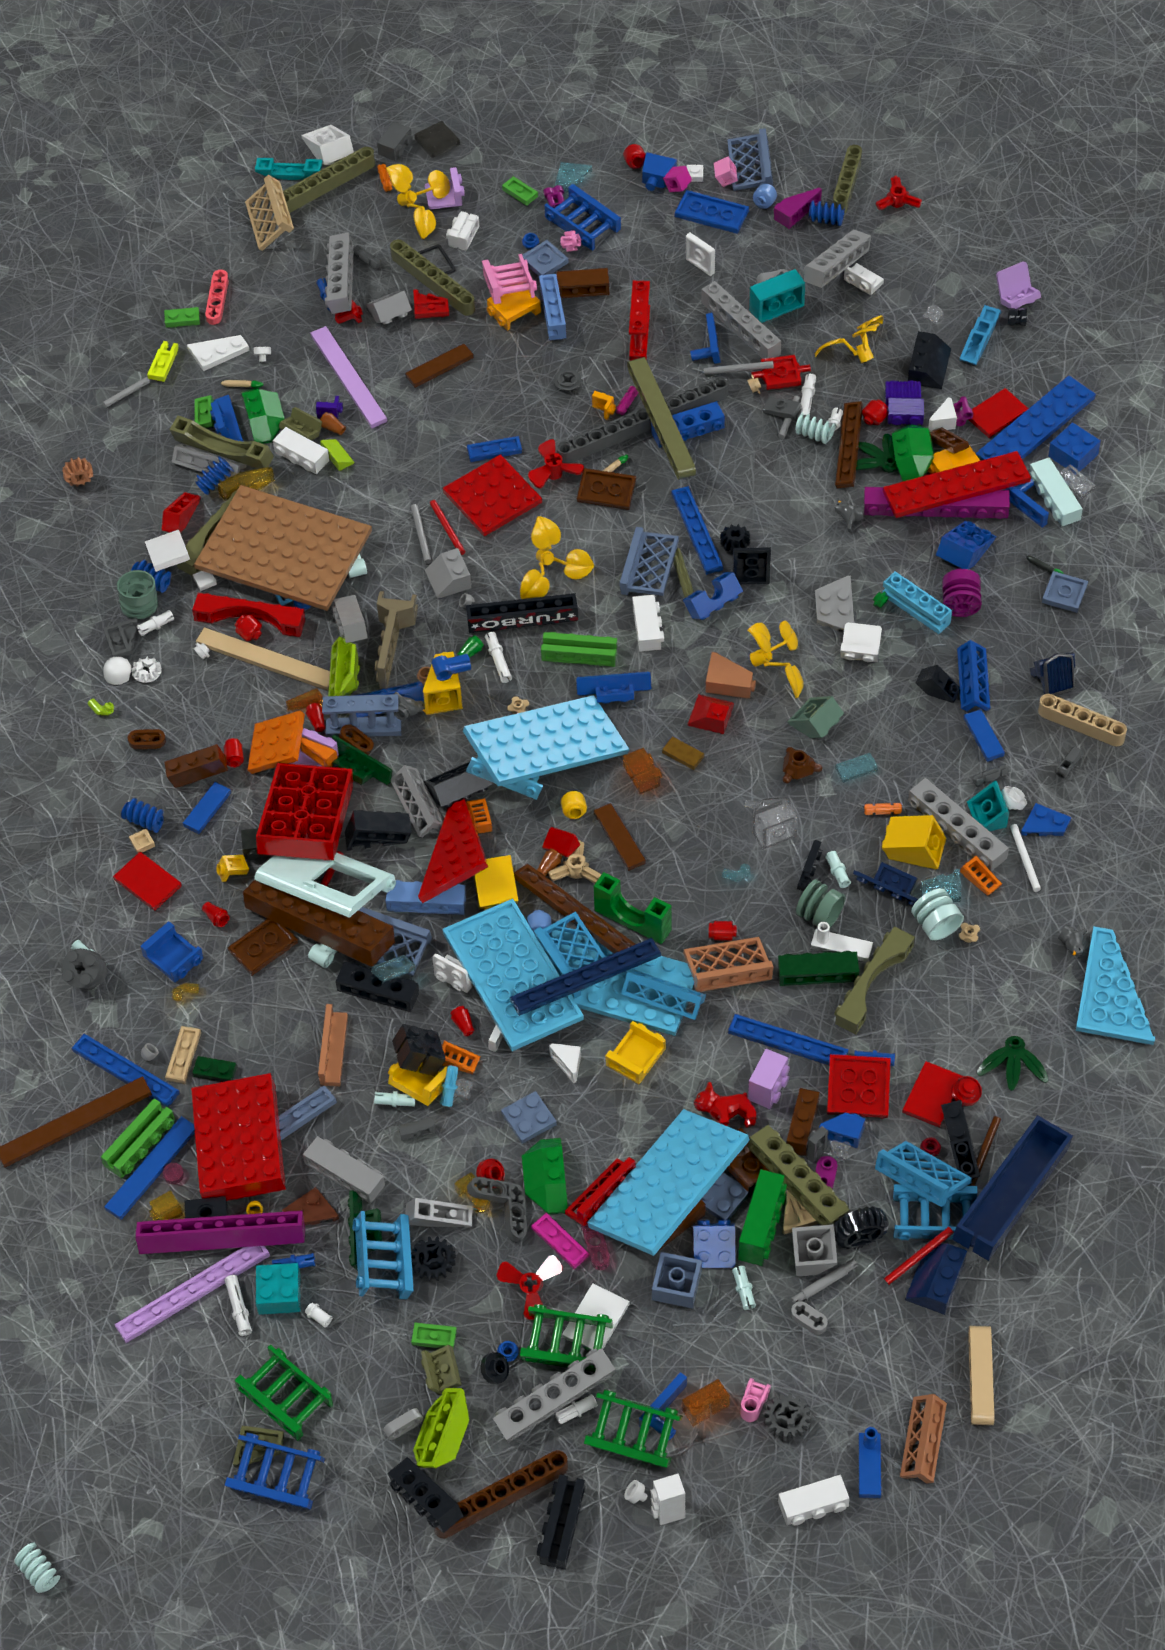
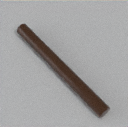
(986, 1145)

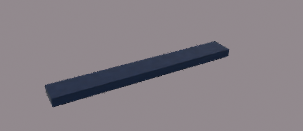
(585, 976)

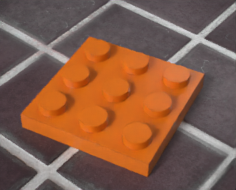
(276, 742)

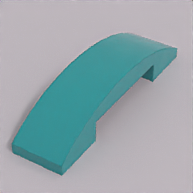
(288, 171)

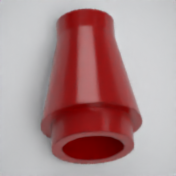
(315, 716)
(217, 915)
(462, 1020)

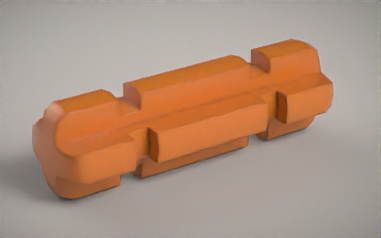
(384, 176)
(882, 808)

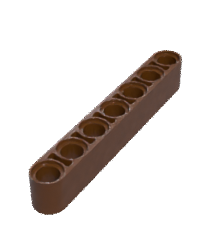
(512, 1492)

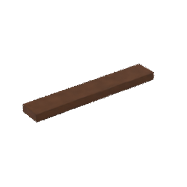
(849, 445)

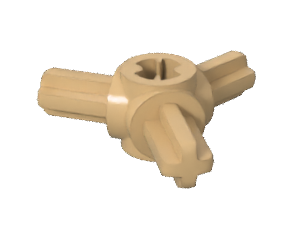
(575, 867)

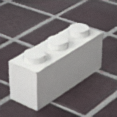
(301, 450)
(647, 623)
(668, 1499)
(813, 1500)

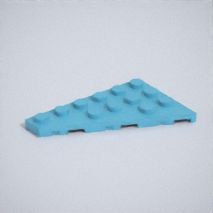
(1109, 995)

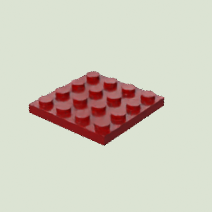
(492, 495)

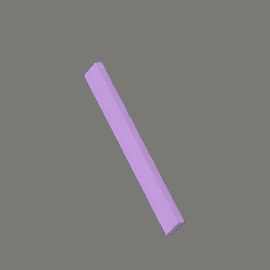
(348, 377)
(189, 1291)

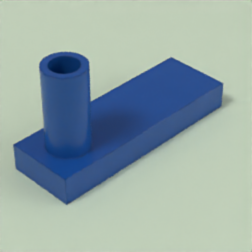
(713, 350)
(1026, 504)
(664, 1401)
(870, 1464)

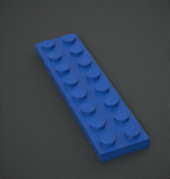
(1040, 420)

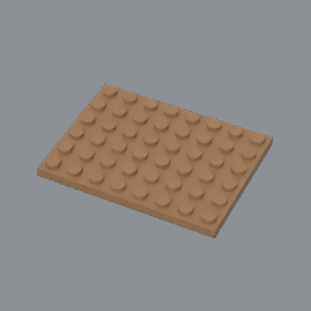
(283, 547)

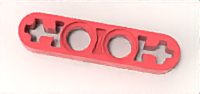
(220, 297)

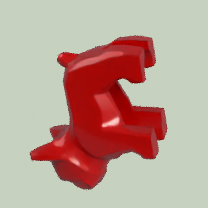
(725, 1107)

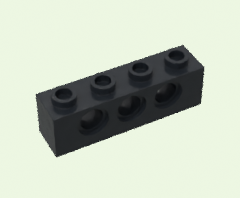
(382, 994)
(424, 1495)

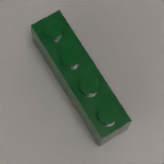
(818, 968)

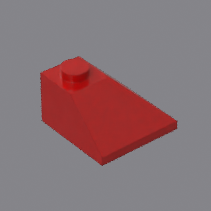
(711, 714)

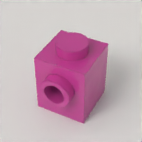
(677, 179)

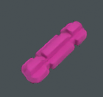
(626, 400)

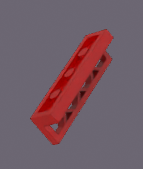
(601, 1194)

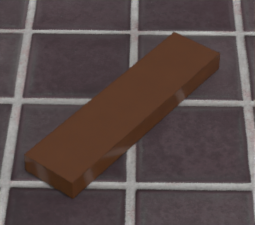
(439, 365)
(619, 837)

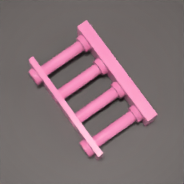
(495, 286)

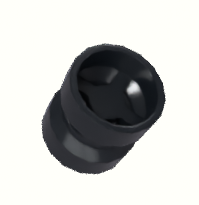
(1017, 316)

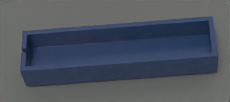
(1012, 1188)

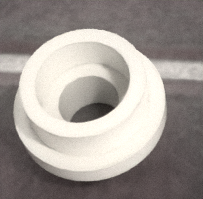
(202, 650)

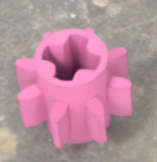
(570, 241)

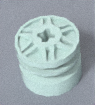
(937, 914)

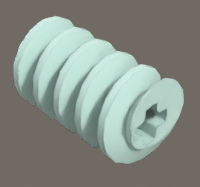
(814, 429)
(35, 1569)

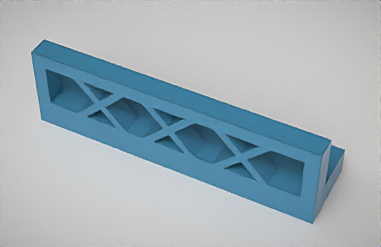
(665, 987)

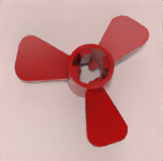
(553, 465)
(510, 1274)

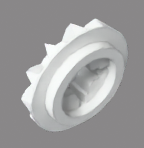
(142, 675)

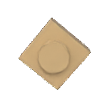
(142, 841)

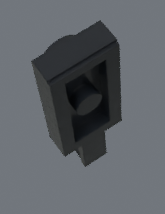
(809, 868)

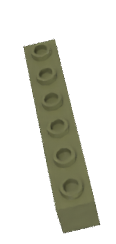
(761, 1144)

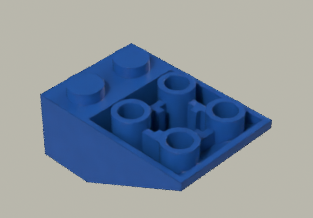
(965, 545)

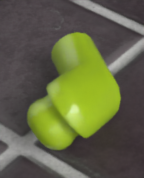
(106, 709)

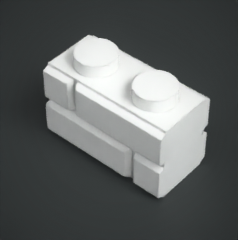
(462, 231)

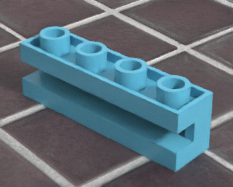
(917, 602)

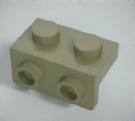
(302, 424)
(441, 1369)

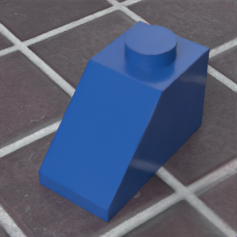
(845, 1128)

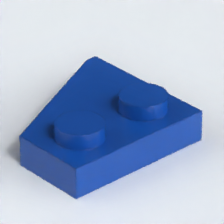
(1045, 822)

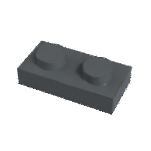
(817, 1143)

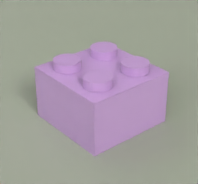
(768, 1079)

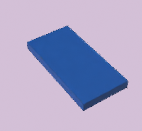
(711, 211)

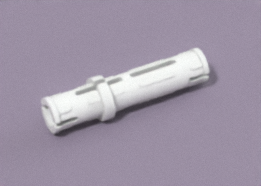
(807, 391)
(496, 652)
(239, 1313)

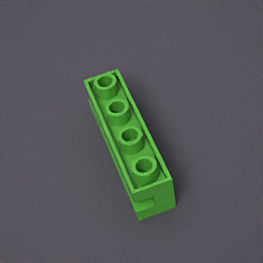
(579, 649)
(138, 1138)

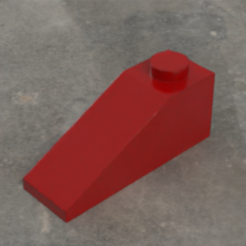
(179, 512)

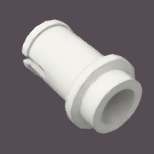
(835, 418)
(313, 1311)

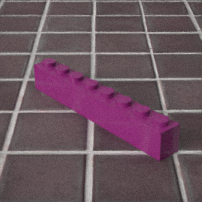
(984, 506)
(220, 1232)

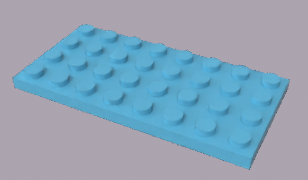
(545, 740)
(504, 961)
(606, 996)
(668, 1182)

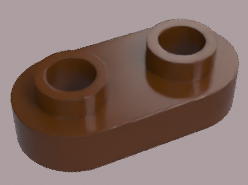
(357, 738)
(146, 739)

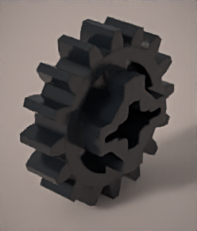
(433, 1250)

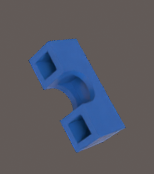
(726, 589)

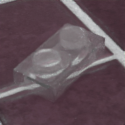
(1077, 482)

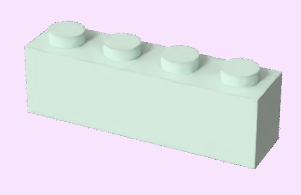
(1055, 492)

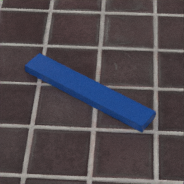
(697, 530)
(784, 1039)
(123, 1068)
(150, 1168)

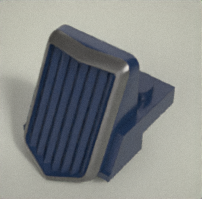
(1056, 673)

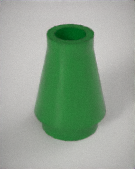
(471, 647)

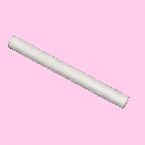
(1025, 858)

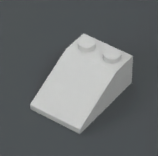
(328, 144)

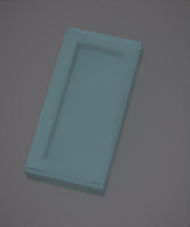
(856, 767)
(393, 968)

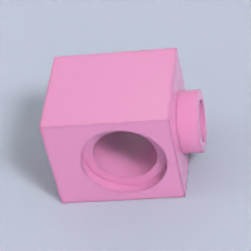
(725, 171)

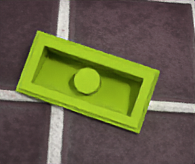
(337, 454)

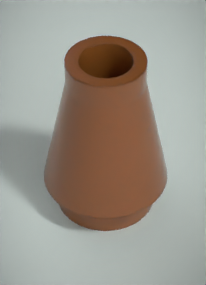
(332, 424)
(549, 862)

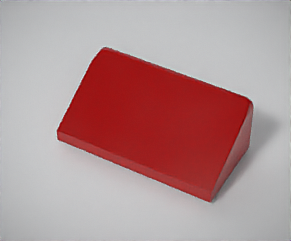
(561, 841)

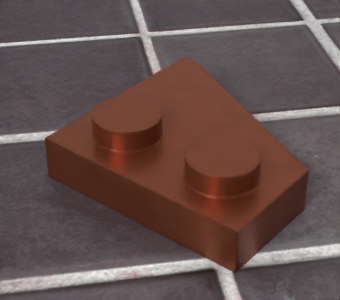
(314, 1208)

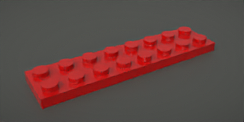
(956, 484)

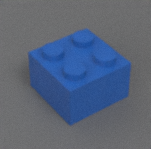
(1074, 447)

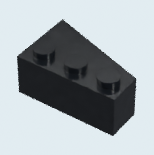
(376, 828)

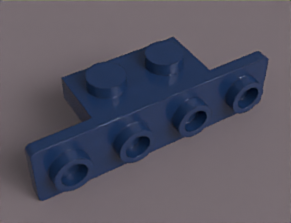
(891, 879)

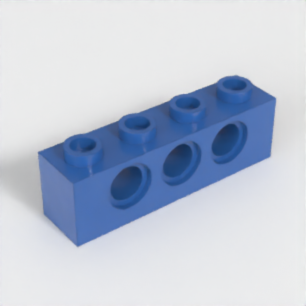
(696, 421)

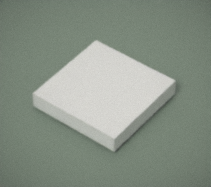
(700, 254)

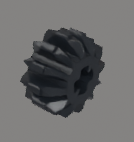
(734, 538)

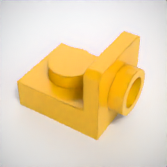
(231, 866)

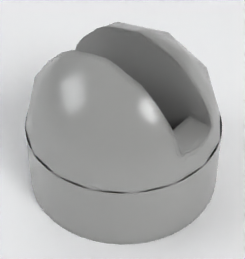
(466, 599)
(149, 1052)

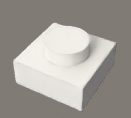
(696, 172)

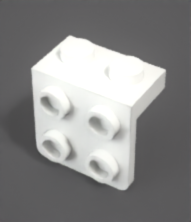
(861, 642)
(452, 972)

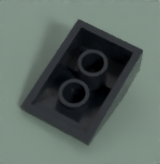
(752, 565)

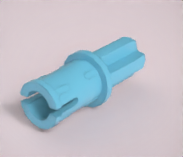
(449, 1086)

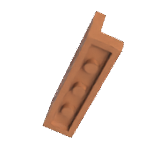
(332, 1047)
(928, 1436)

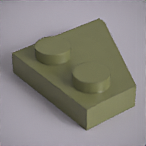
(258, 1452)

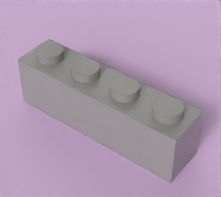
(349, 619)
(344, 1169)

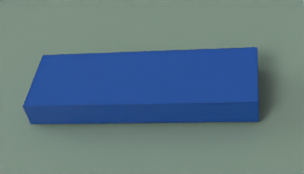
(493, 448)
(984, 735)
(207, 808)

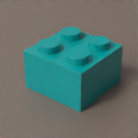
(278, 1288)

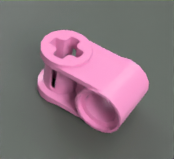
(755, 1397)

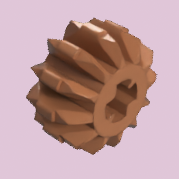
(77, 472)

